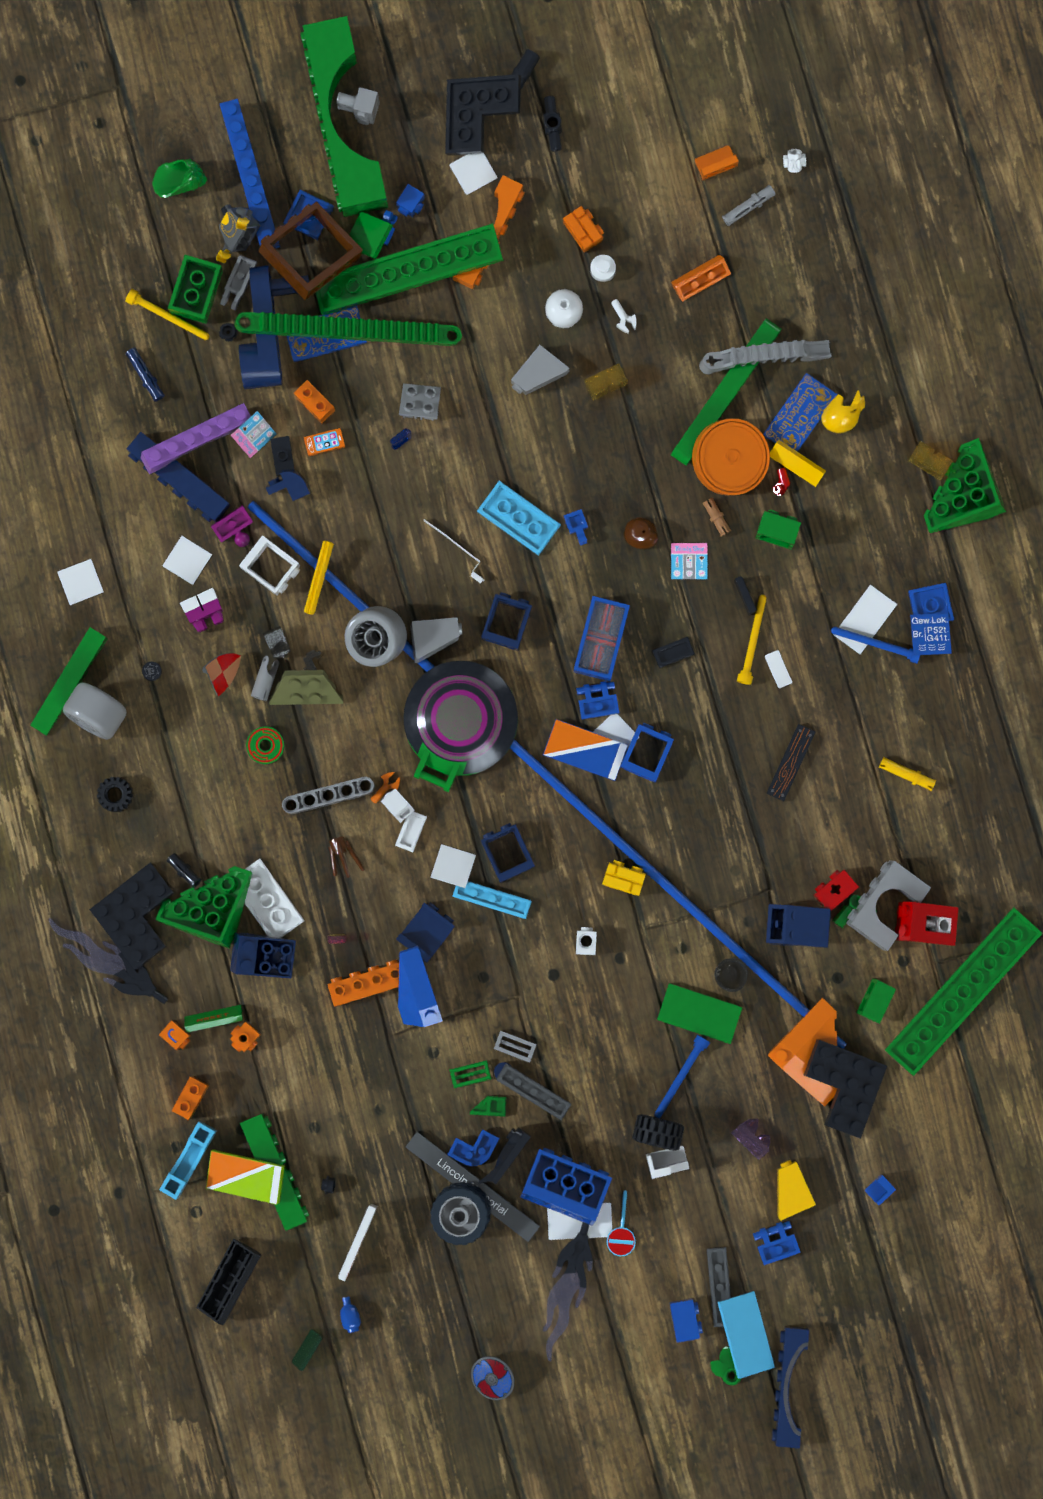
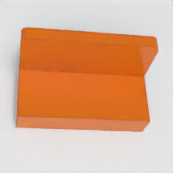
(716, 162)

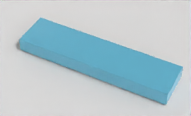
(493, 899)

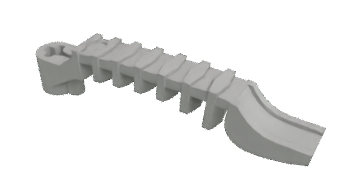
(729, 358)

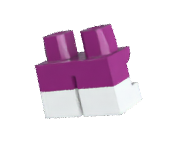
(211, 609)

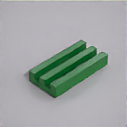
(486, 1070)

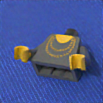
(237, 229)

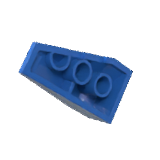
(416, 996)

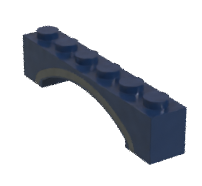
(794, 1342)

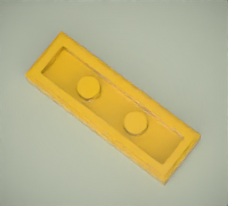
(797, 463)

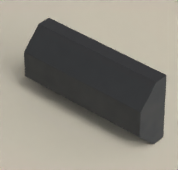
(228, 1281)

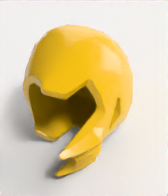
(842, 418)

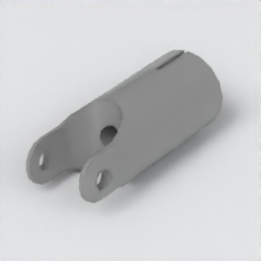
(264, 680)

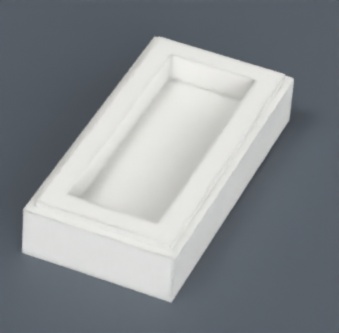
(411, 831)

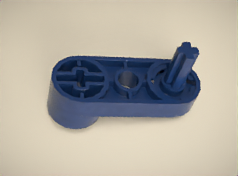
(261, 360)

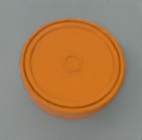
(730, 457)

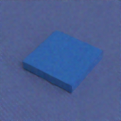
(311, 226)
(931, 600)

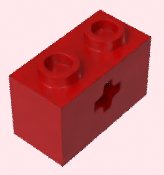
(846, 888)

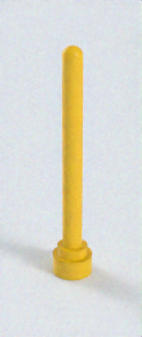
(135, 298)
(745, 675)

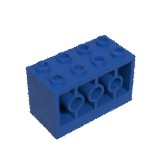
(563, 1199)

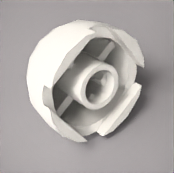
(564, 308)

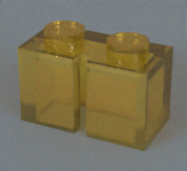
(598, 383)
(931, 463)

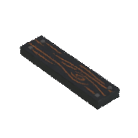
(790, 762)

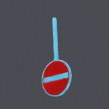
(621, 1240)

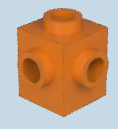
(251, 1034)

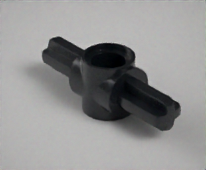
(552, 132)

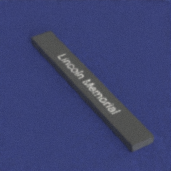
(456, 1173)

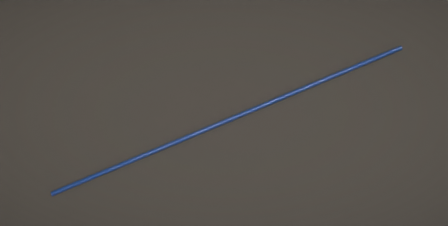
(564, 791)

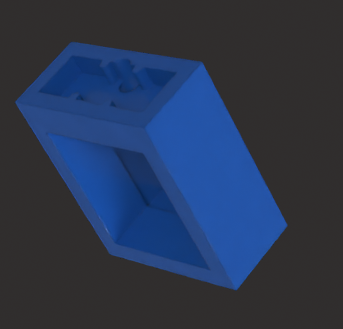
(640, 771)

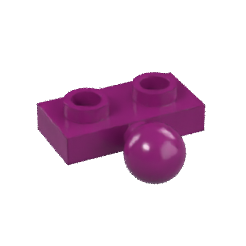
(232, 525)

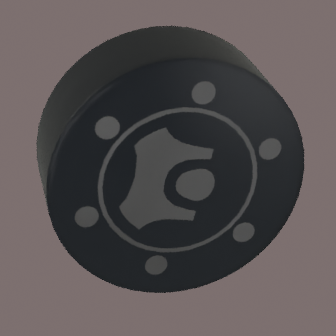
(152, 671)

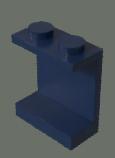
(427, 931)

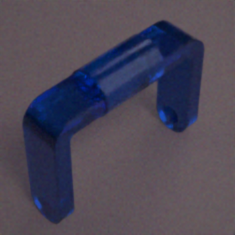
(400, 439)

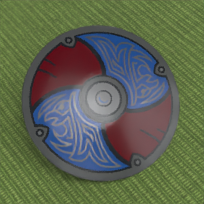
(492, 1378)

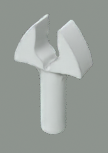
(623, 316)

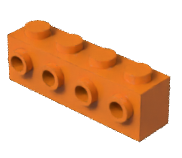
(364, 985)

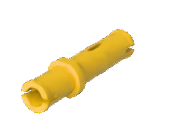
(908, 774)

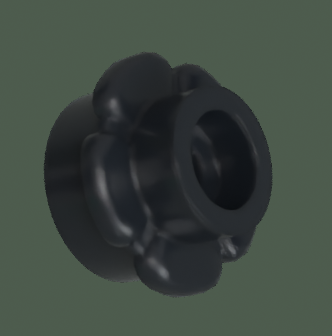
(228, 327)
(328, 1185)

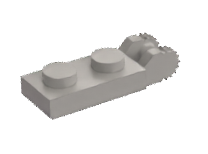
(238, 281)

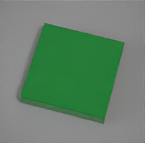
(370, 234)

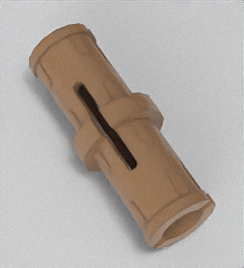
(717, 517)

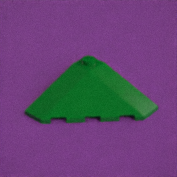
(968, 492)
(210, 910)

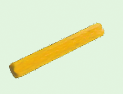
(318, 577)

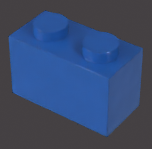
(685, 1320)

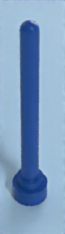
(876, 643)
(699, 1045)

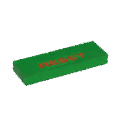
(213, 1018)

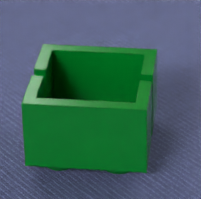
(778, 529)

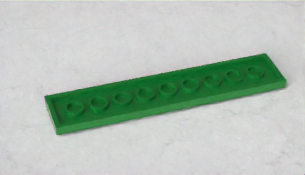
(410, 269)
(963, 991)

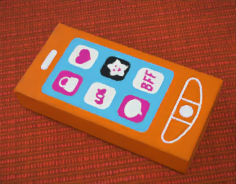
(324, 442)

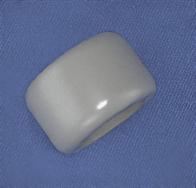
(362, 638)
(94, 710)

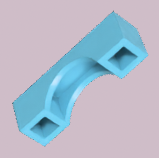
(188, 1160)

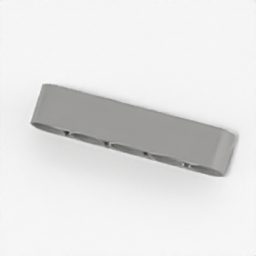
(318, 795)

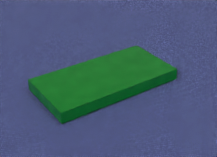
(699, 1013)

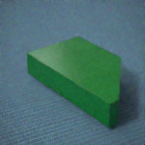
(491, 1107)

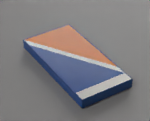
(585, 750)

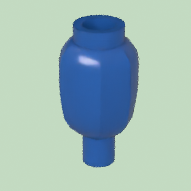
(350, 1316)

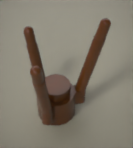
(338, 847)

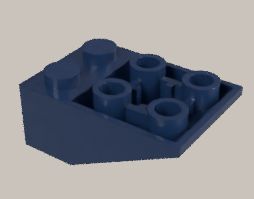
(798, 926)
(262, 955)

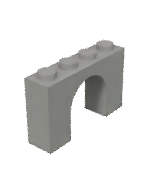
(865, 919)

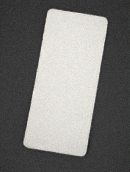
(778, 669)

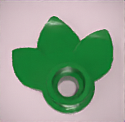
(724, 1366)

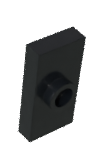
(282, 454)

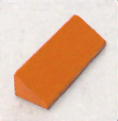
(701, 277)

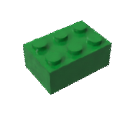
(195, 289)

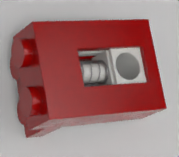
(913, 922)

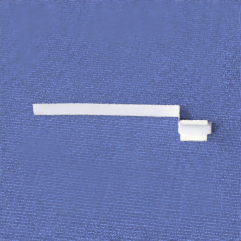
(473, 574)

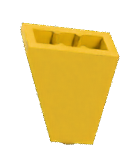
(792, 1191)

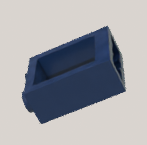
(501, 640)
(506, 829)

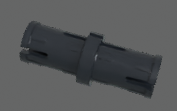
(184, 870)

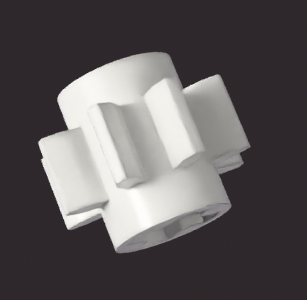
(794, 160)

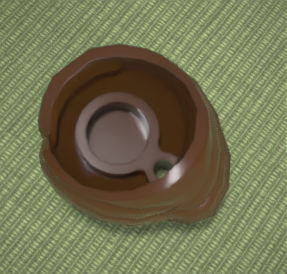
(641, 533)

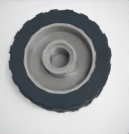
(460, 1213)

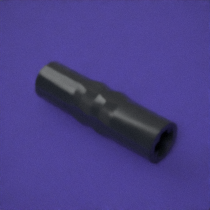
(526, 65)

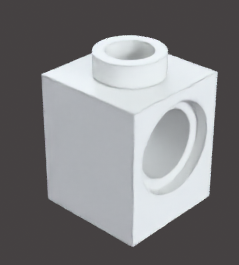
(397, 805)
(582, 950)

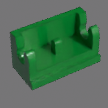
(876, 1001)

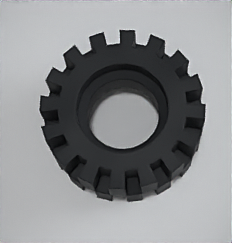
(103, 794)

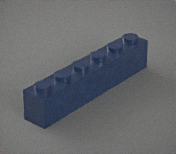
(183, 482)

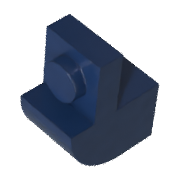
(292, 481)

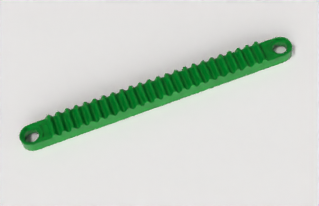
(348, 328)

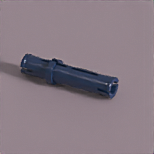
(148, 380)

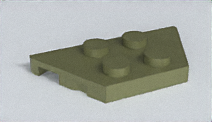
(305, 688)

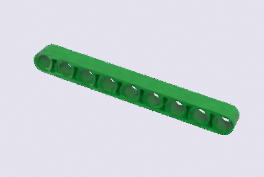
(723, 394)

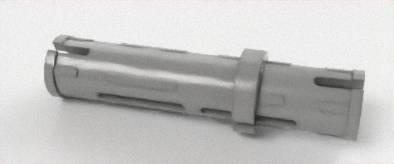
(755, 201)

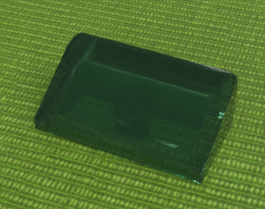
(307, 1349)

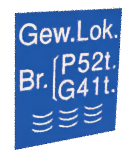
(930, 634)

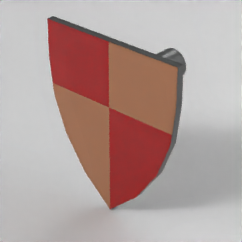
(222, 671)

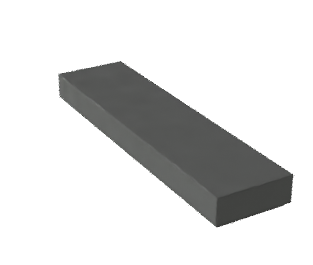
(533, 1091)
(718, 1280)

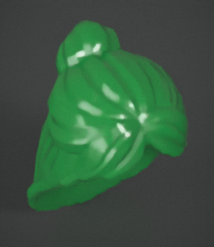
(178, 178)

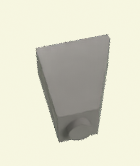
(538, 371)
(433, 636)

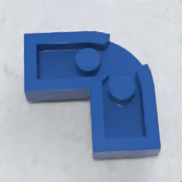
(475, 1154)

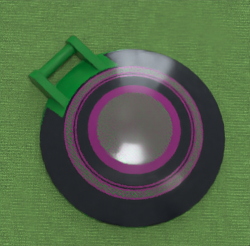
(459, 720)

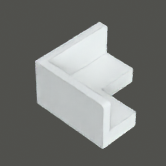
(666, 1162)

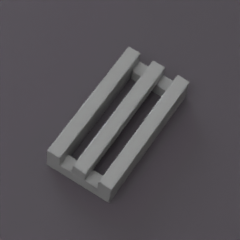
(530, 1052)

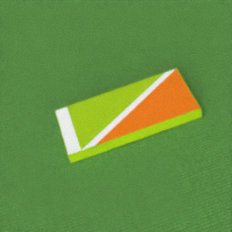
(245, 1177)

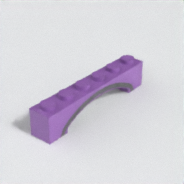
(181, 444)

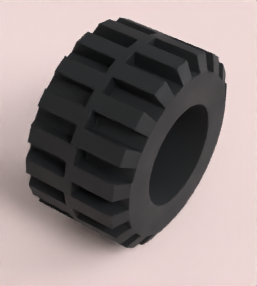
(658, 1132)

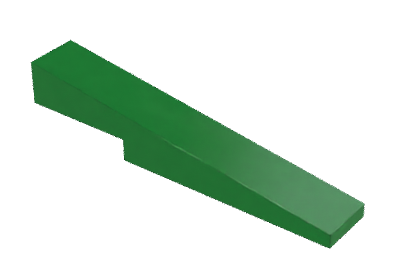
(71, 676)

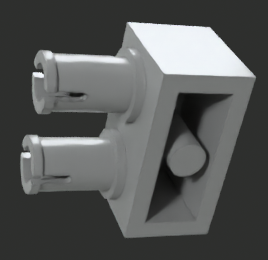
(363, 105)

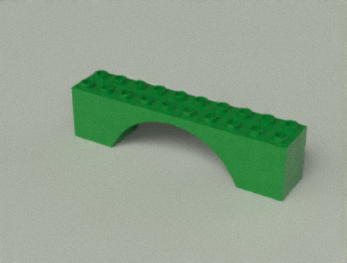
(331, 56)

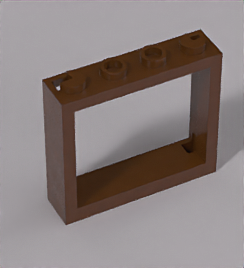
(303, 288)

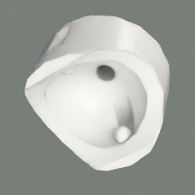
(603, 268)

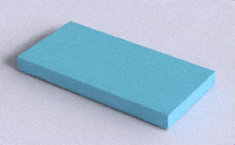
(518, 518)
(746, 1334)

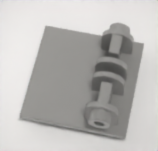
(420, 401)

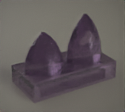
(746, 1135)

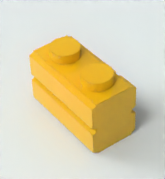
(623, 878)

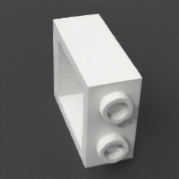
(254, 554)

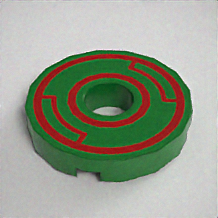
(259, 735)

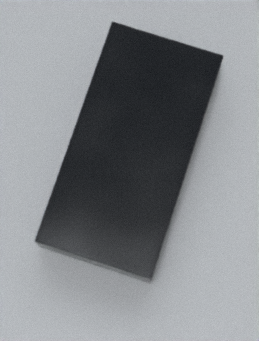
(745, 595)
(673, 652)

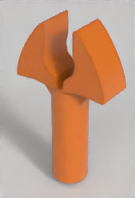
(385, 787)

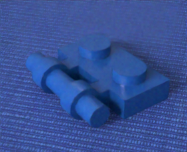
(597, 706)
(779, 1248)

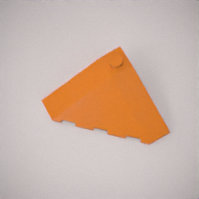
(797, 1045)

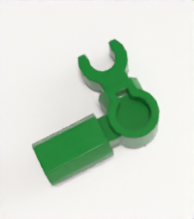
(841, 918)

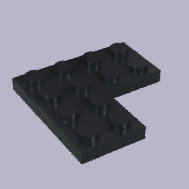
(472, 100)
(124, 912)
(856, 1085)

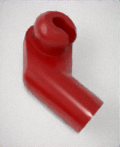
(783, 483)

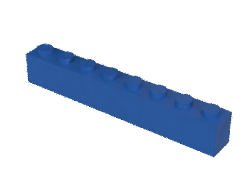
(248, 168)

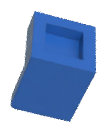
(880, 1189)

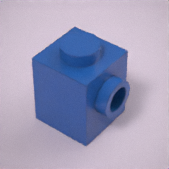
(410, 201)

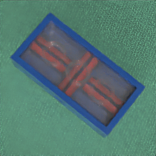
(601, 638)

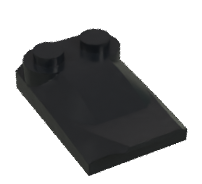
(517, 1140)

